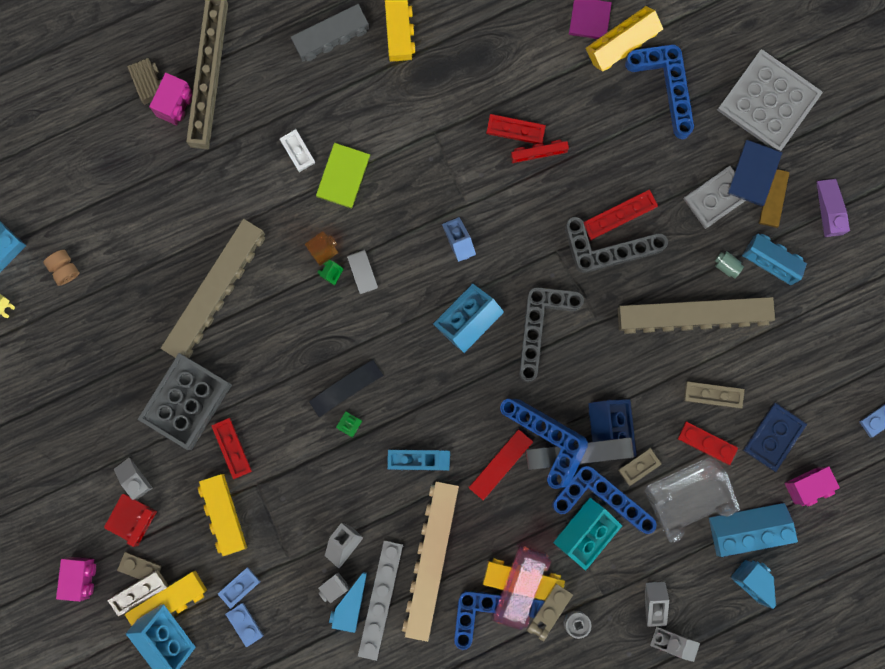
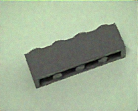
(330, 33)

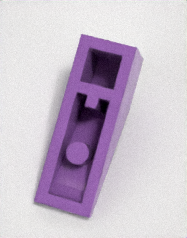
(832, 208)

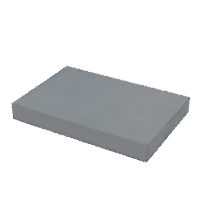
(711, 199)

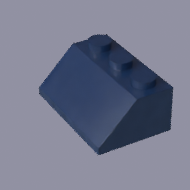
(612, 421)

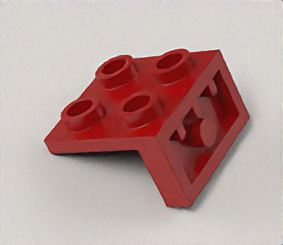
(130, 520)

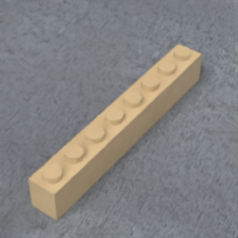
(431, 561)

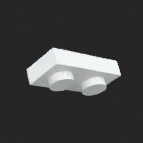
(297, 150)

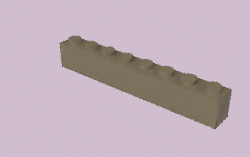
(207, 74)
(214, 289)
(695, 314)

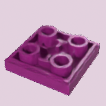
(590, 18)

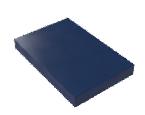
(754, 173)
(774, 437)

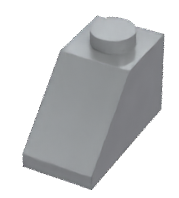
(132, 479)
(333, 588)
(656, 604)

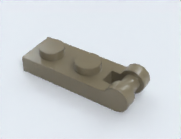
(550, 611)

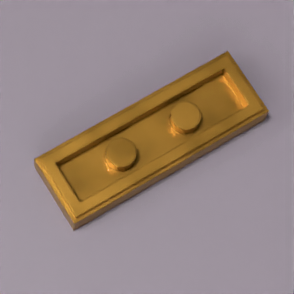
(773, 206)

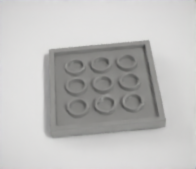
(770, 101)

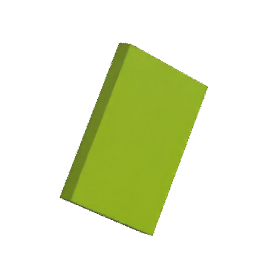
(343, 175)

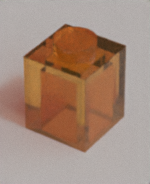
(322, 247)

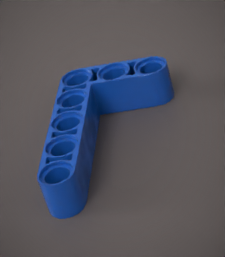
(672, 83)
(550, 434)
(606, 497)
(476, 605)

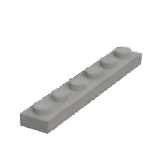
(380, 600)

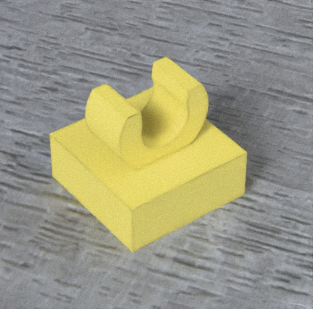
(4, 303)

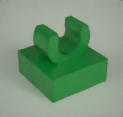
(331, 272)
(349, 424)

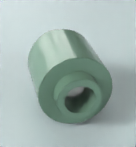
(728, 264)

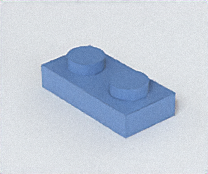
(874, 422)
(239, 587)
(244, 625)

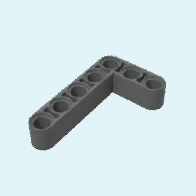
(610, 252)
(536, 326)
(595, 452)

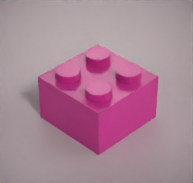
(171, 99)
(812, 485)
(75, 579)

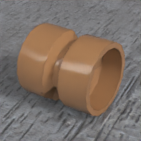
(60, 264)

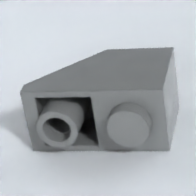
(342, 544)
(675, 644)

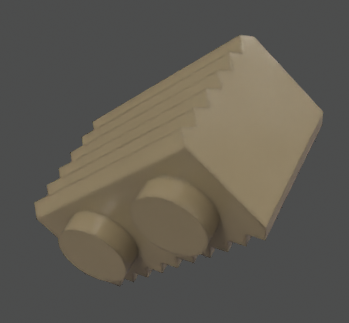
(145, 79)

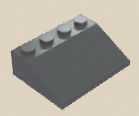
(184, 402)

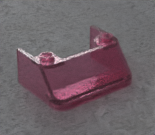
(521, 587)

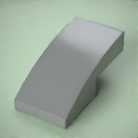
(362, 271)

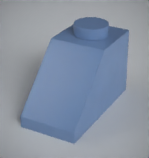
(459, 239)

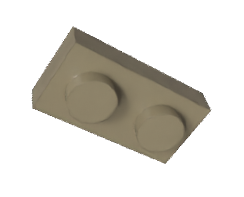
(639, 467)
(137, 566)

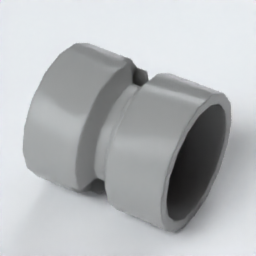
(577, 624)

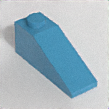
(418, 460)
(348, 610)

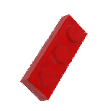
(515, 129)
(539, 151)
(707, 443)
(231, 448)

